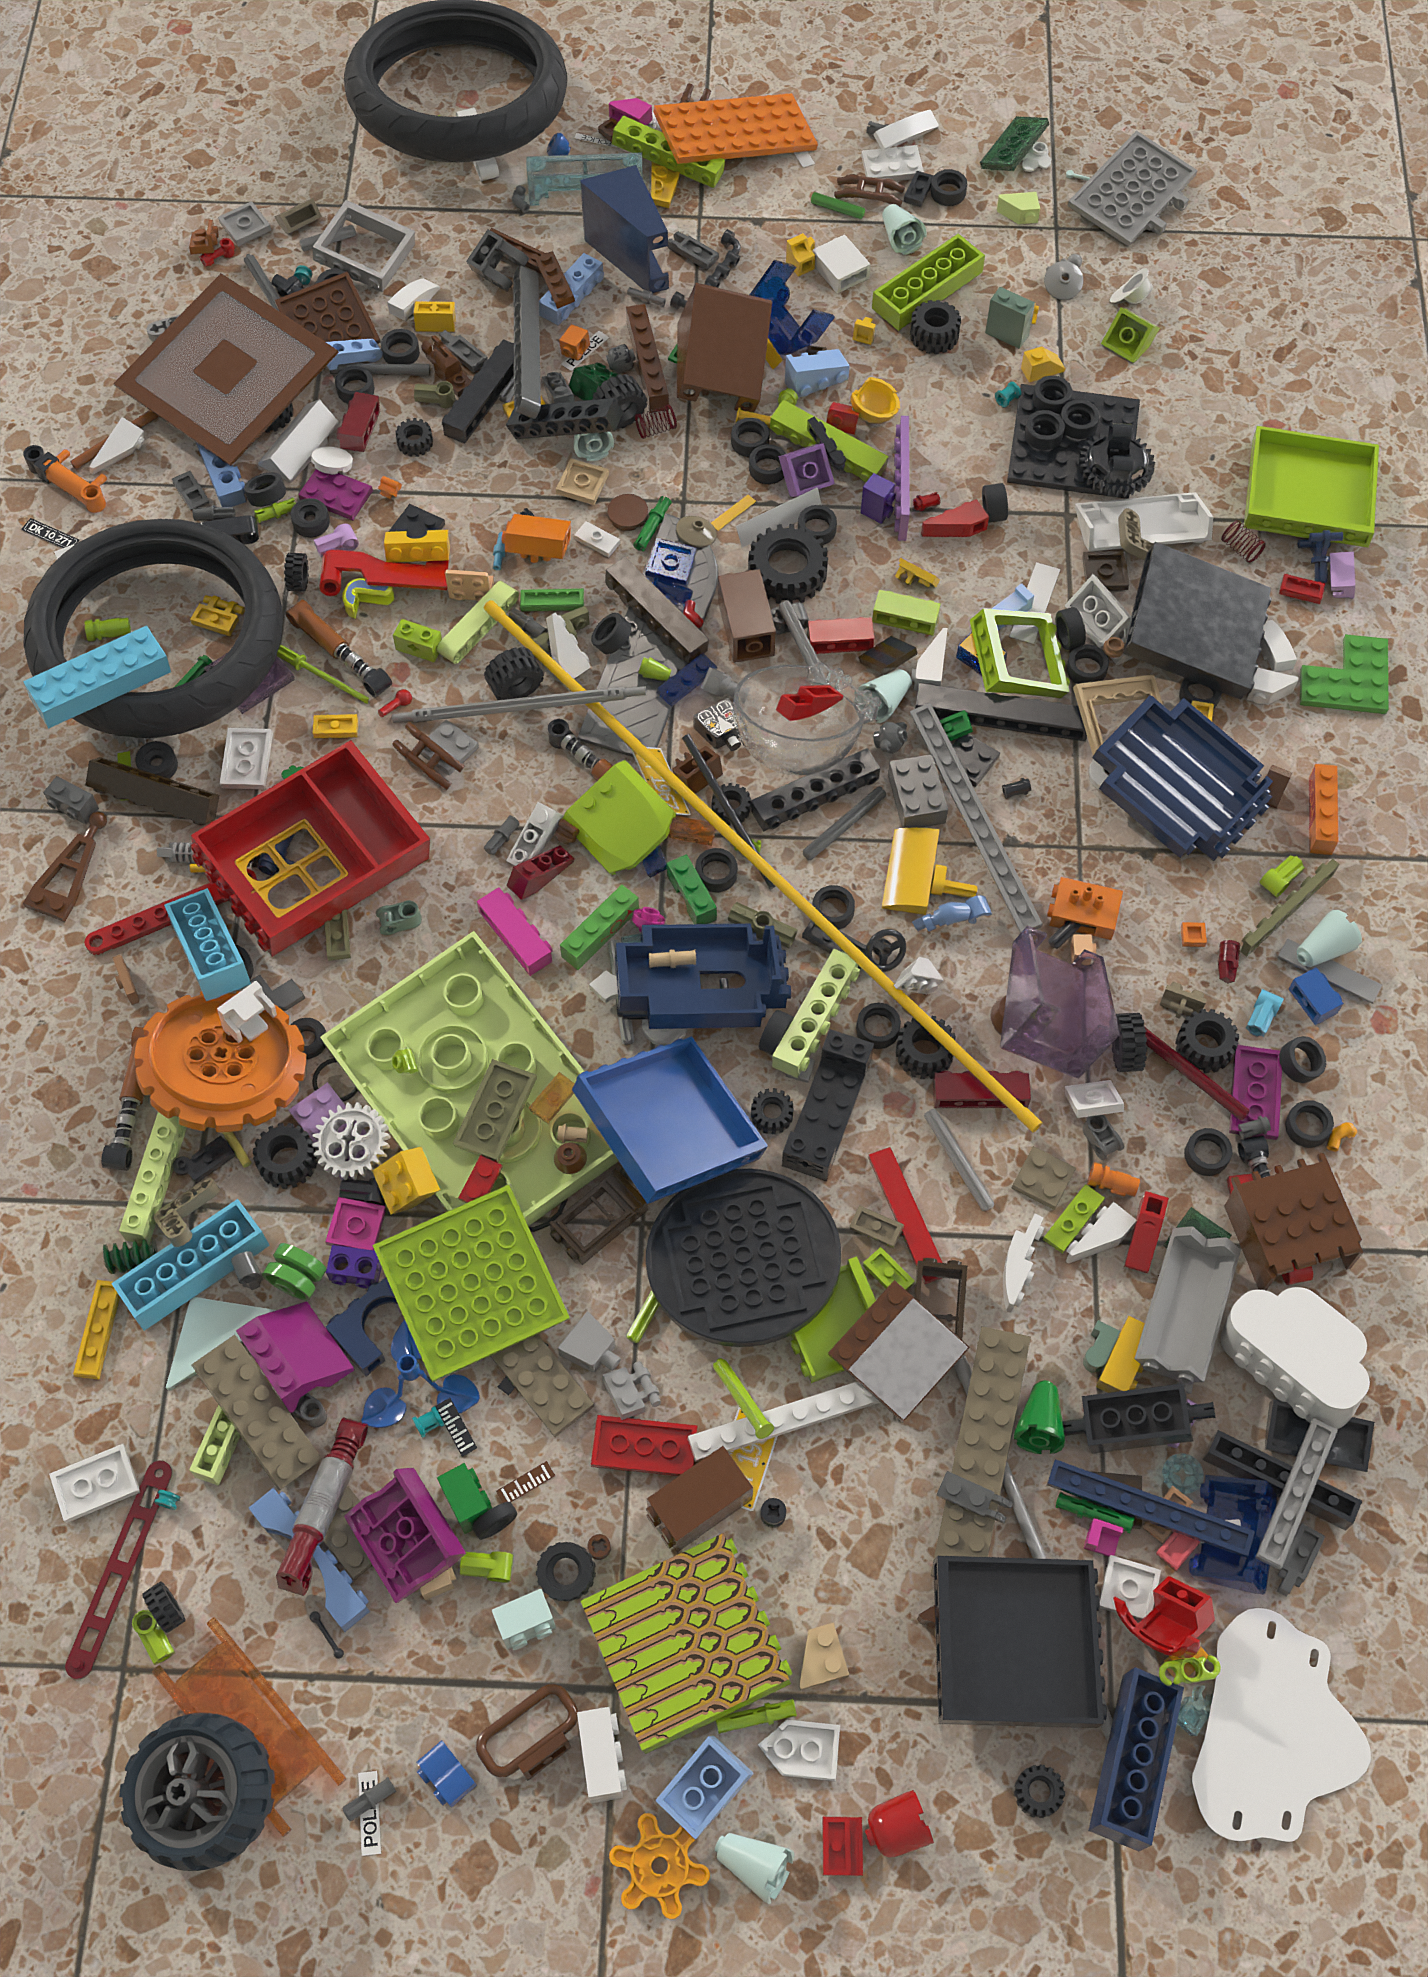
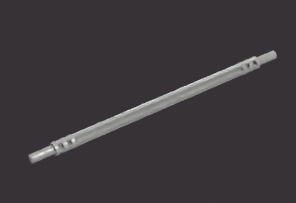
(519, 704)

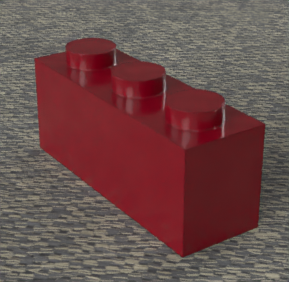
(358, 422)

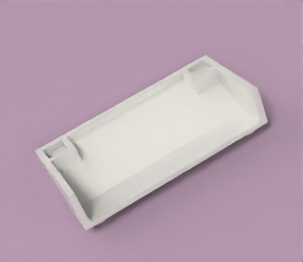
(1162, 520)

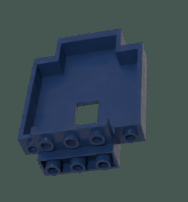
(675, 994)

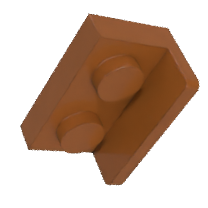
(204, 241)

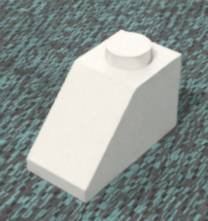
(1271, 686)

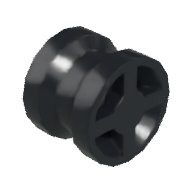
(770, 1517)

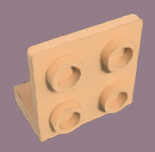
(468, 584)

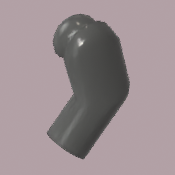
(518, 198)

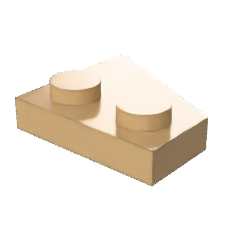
(822, 1658)

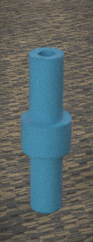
(499, 553)

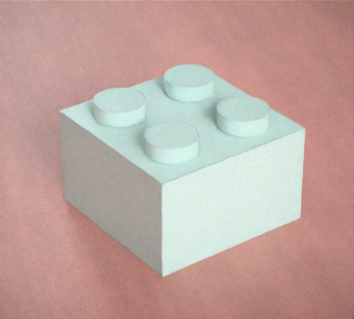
(524, 1620)

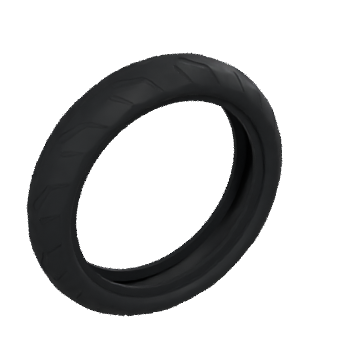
(460, 137)
(152, 543)

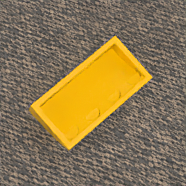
(910, 870)

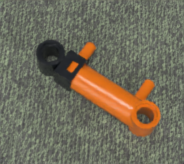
(51, 470)

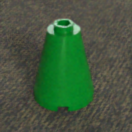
(1041, 1421)

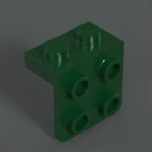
(588, 378)

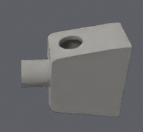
(589, 1345)

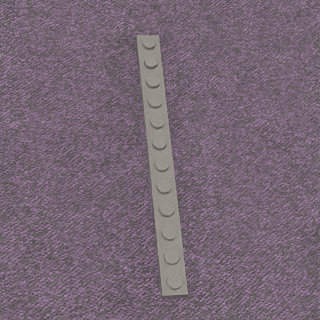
(975, 818)

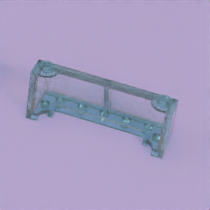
(566, 171)

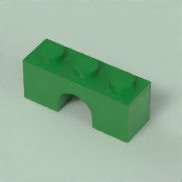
(688, 882)

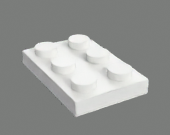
(892, 163)
(246, 758)
(94, 1483)

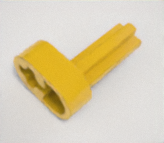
(940, 885)

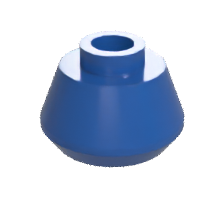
(558, 145)

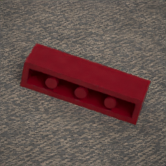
(966, 1091)

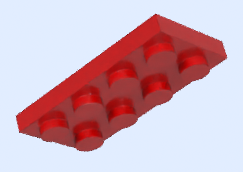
(642, 1446)

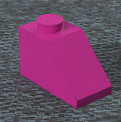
(631, 108)

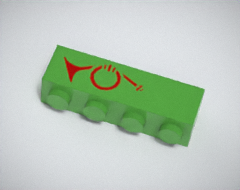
(599, 927)

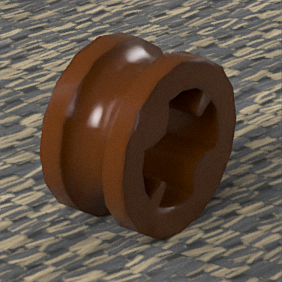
(600, 1555)

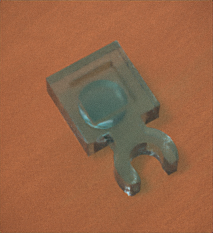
(1192, 1712)

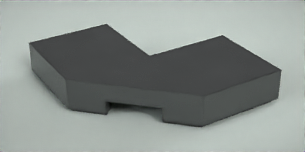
(283, 996)

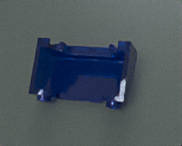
(1254, 1506)

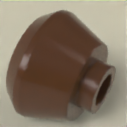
(573, 1162)

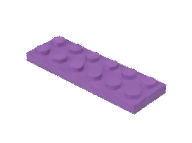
(901, 478)

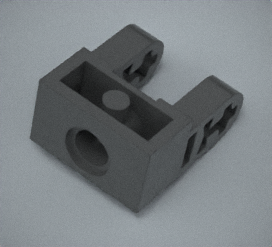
(488, 255)

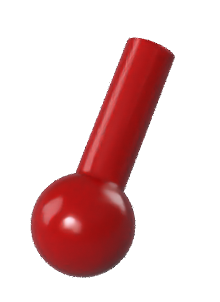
(402, 698)

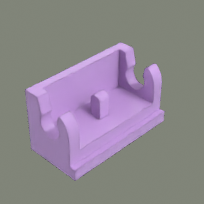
(1342, 574)

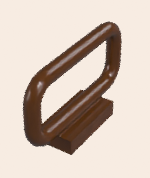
(543, 1751)

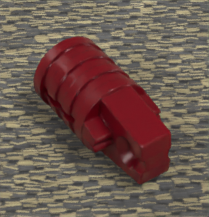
(1228, 960)

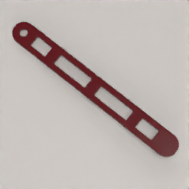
(81, 1661)

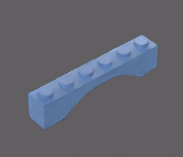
(341, 1599)

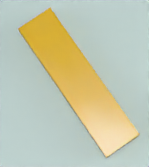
(97, 1331)

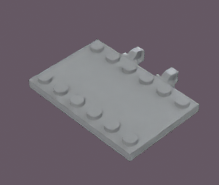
(1134, 189)

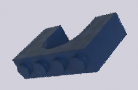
(349, 1327)

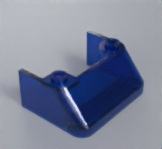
(783, 329)

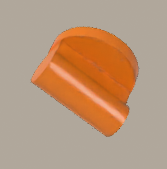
(389, 487)

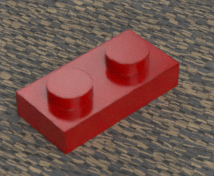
(481, 1179)

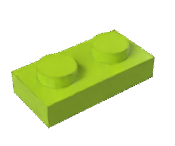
(886, 1270)

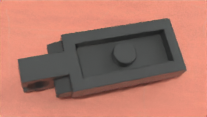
(464, 351)
(1299, 1558)

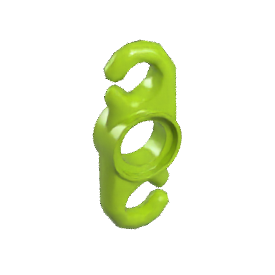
(1180, 1676)

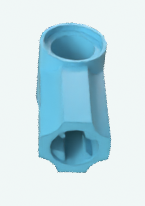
(1265, 1009)

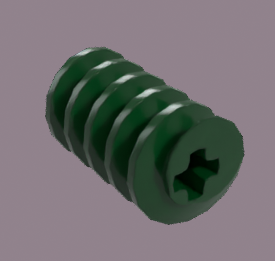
(127, 1257)

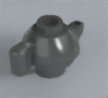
(890, 737)

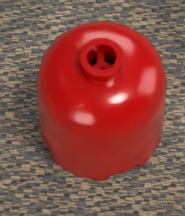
(897, 1826)

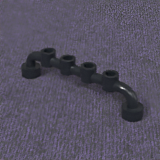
(722, 269)

